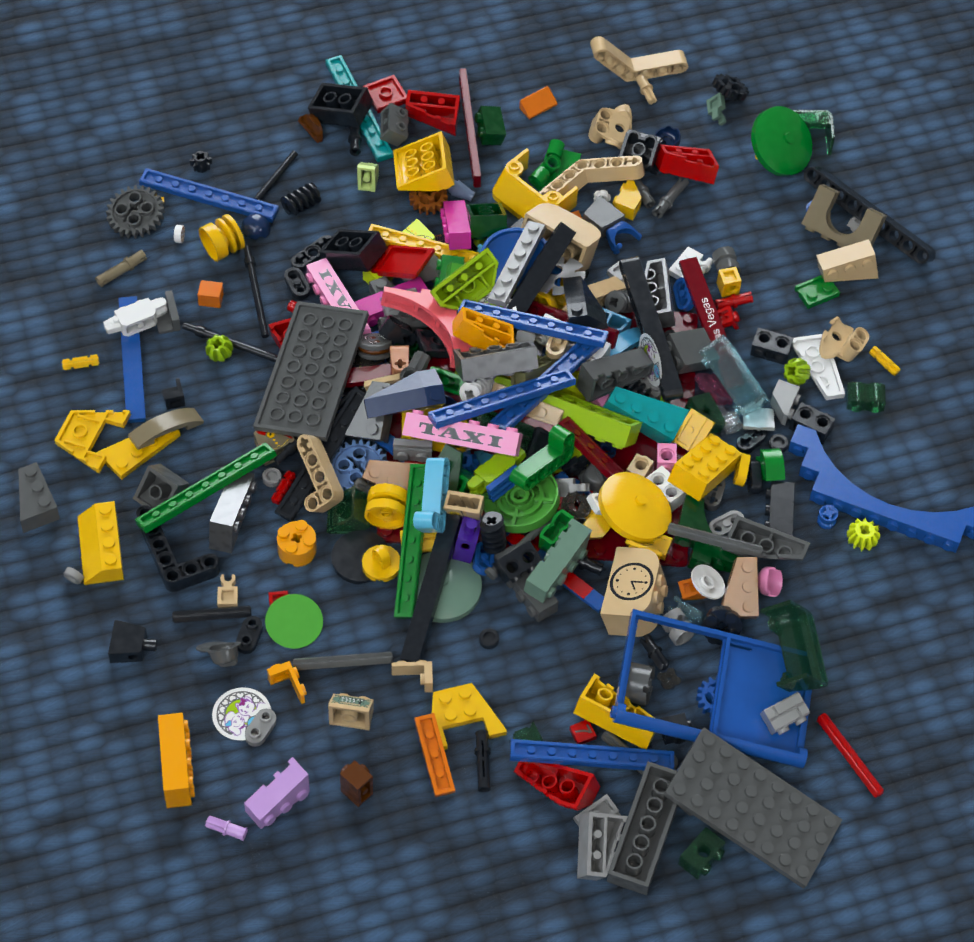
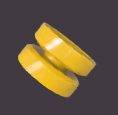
(386, 506)

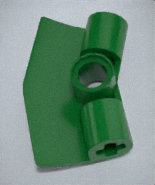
(558, 159)

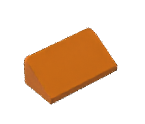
(537, 102)

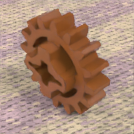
(428, 200)

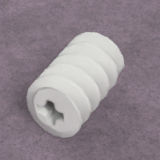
(475, 389)

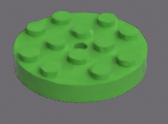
(529, 513)

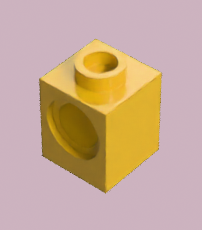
(728, 281)

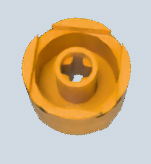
(296, 543)

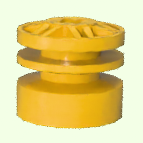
(221, 237)

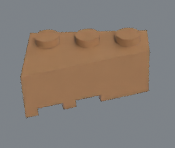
(387, 472)

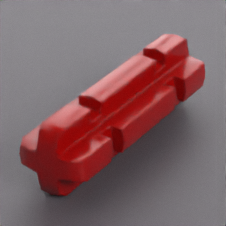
(283, 487)

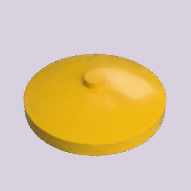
(634, 507)

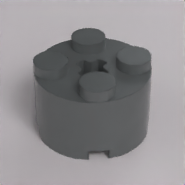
(640, 683)

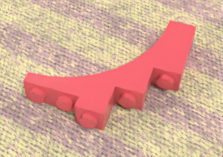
(427, 310)

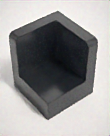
(174, 396)

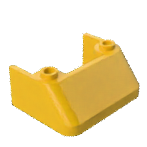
(519, 196)

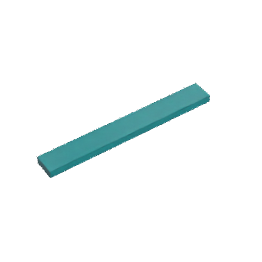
(369, 126)

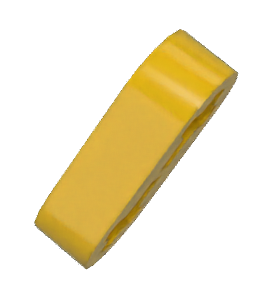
(741, 470)

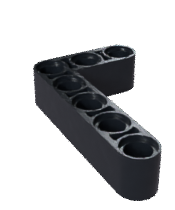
(175, 570)

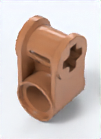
(399, 358)

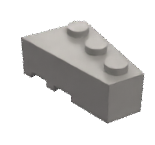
(597, 843)

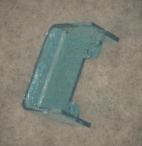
(734, 376)

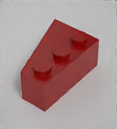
(434, 109)
(687, 163)

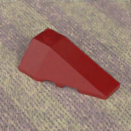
(560, 783)

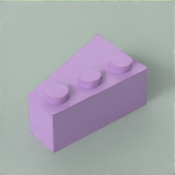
(279, 795)

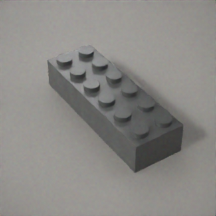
(644, 832)

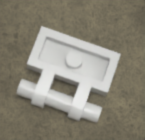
(675, 270)

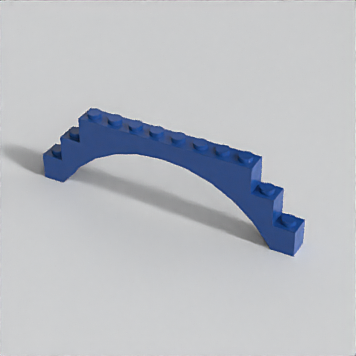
(834, 489)

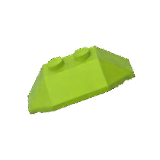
(468, 282)

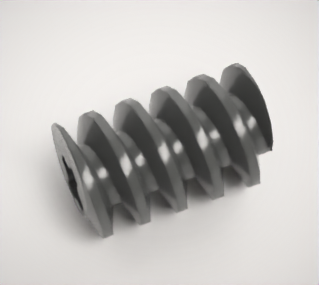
(618, 302)

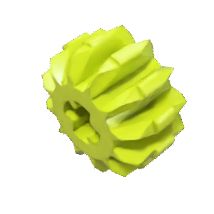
(863, 534)

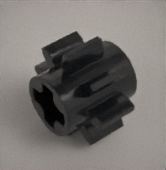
(201, 161)

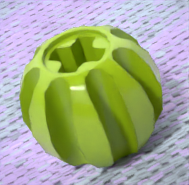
(219, 348)
(797, 371)

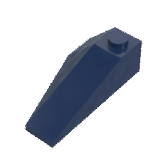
(416, 392)

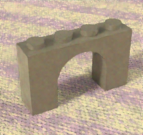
(819, 220)

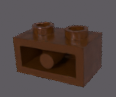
(356, 782)

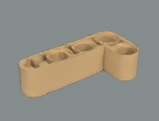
(310, 450)

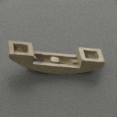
(163, 424)

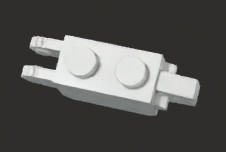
(136, 316)

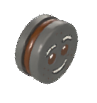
(374, 347)

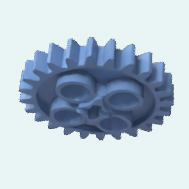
(341, 459)

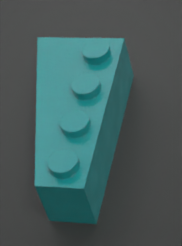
(659, 418)

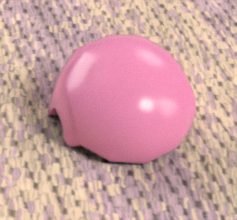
(770, 581)

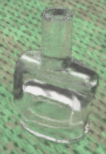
(733, 422)

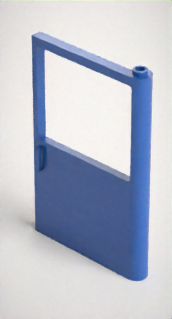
(741, 693)

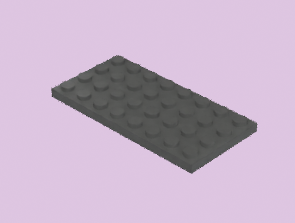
(311, 370)
(753, 807)

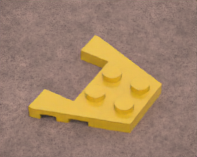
(82, 431)
(464, 706)

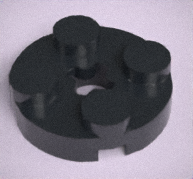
(725, 615)

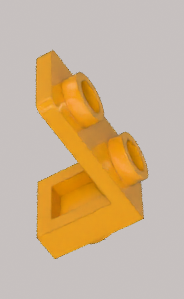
(284, 671)

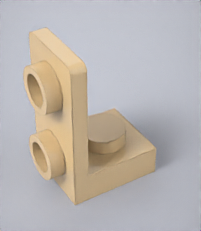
(420, 668)

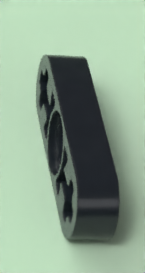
(315, 246)

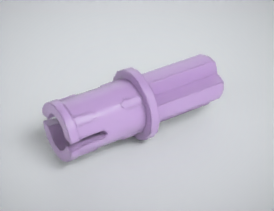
(226, 828)

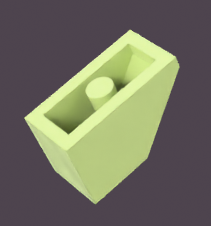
(367, 176)

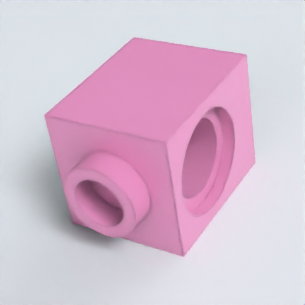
(666, 451)

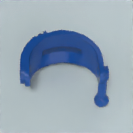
(620, 227)

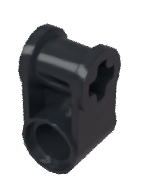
(397, 331)

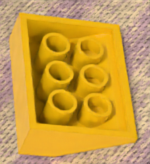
(424, 165)

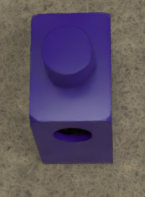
(467, 534)

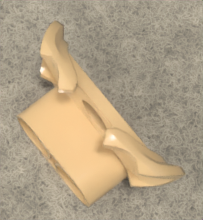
(604, 125)
(849, 342)

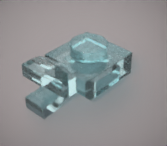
(691, 613)

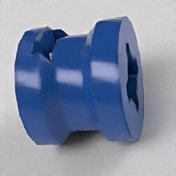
(831, 513)

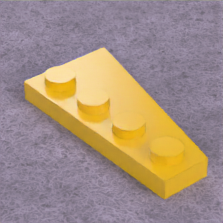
(125, 458)

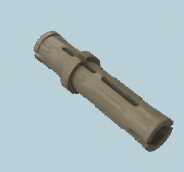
(127, 264)

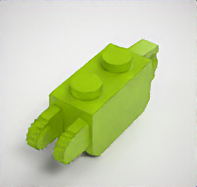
(491, 470)

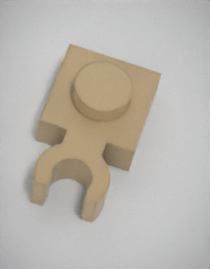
(228, 593)

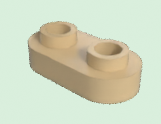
(556, 344)

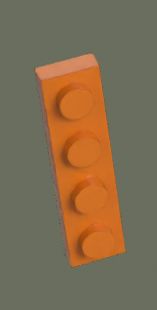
(434, 755)

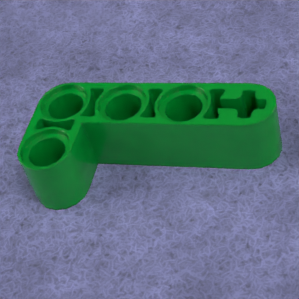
(545, 461)

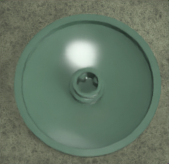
(460, 590)

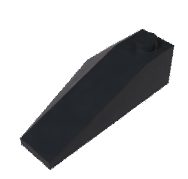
(582, 304)

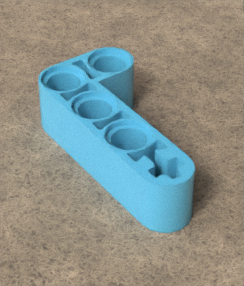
(436, 483)

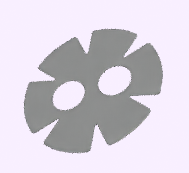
(568, 271)

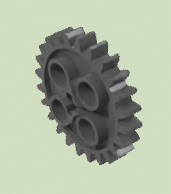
(135, 211)

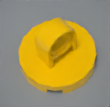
(381, 563)

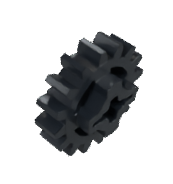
(730, 87)

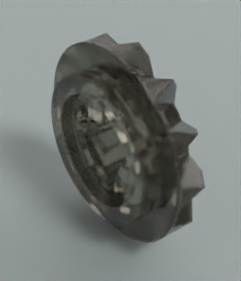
(584, 508)

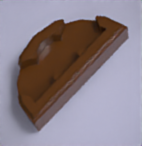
(312, 126)

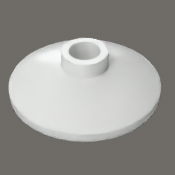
(708, 582)

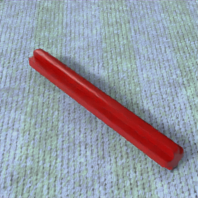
(850, 755)

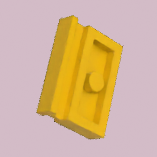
(693, 430)

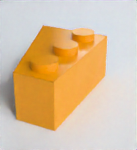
(481, 330)

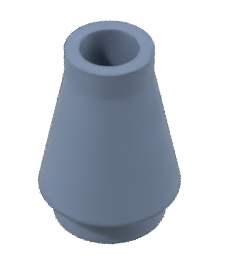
(461, 191)

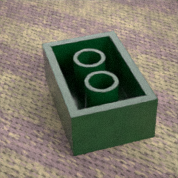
(486, 219)

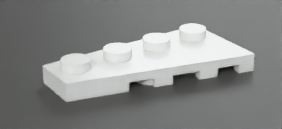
(823, 371)

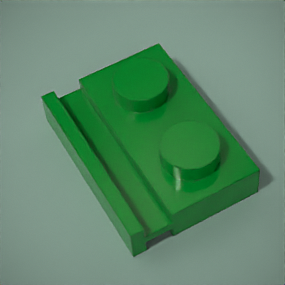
(816, 291)

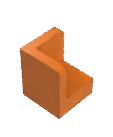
(210, 294)

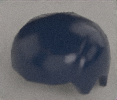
(670, 135)
(255, 226)

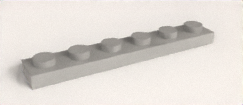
(516, 264)

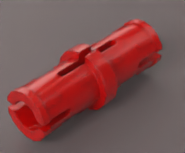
(734, 300)

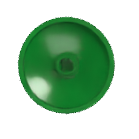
(781, 141)

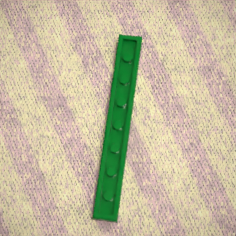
(205, 487)
(411, 547)

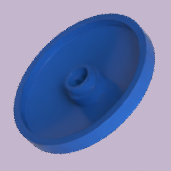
(502, 245)

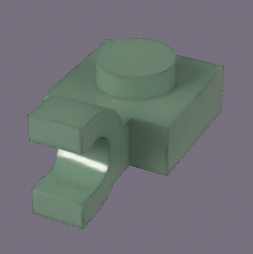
(715, 106)

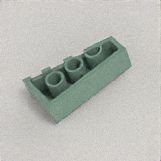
(558, 562)

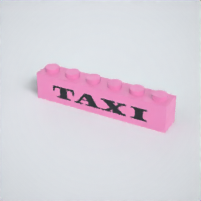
(329, 287)
(464, 434)

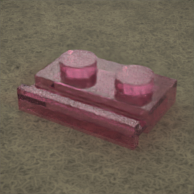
(712, 384)

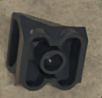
(642, 145)

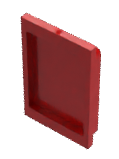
(402, 261)

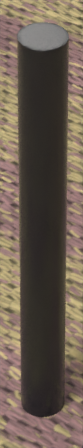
(276, 175)

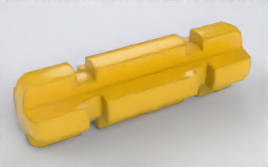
(885, 361)
(80, 362)

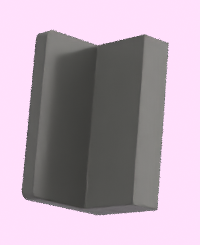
(170, 321)

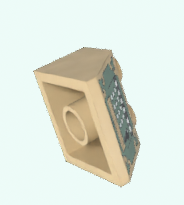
(350, 711)

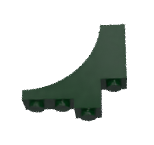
(693, 516)

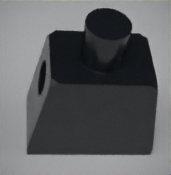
(129, 643)

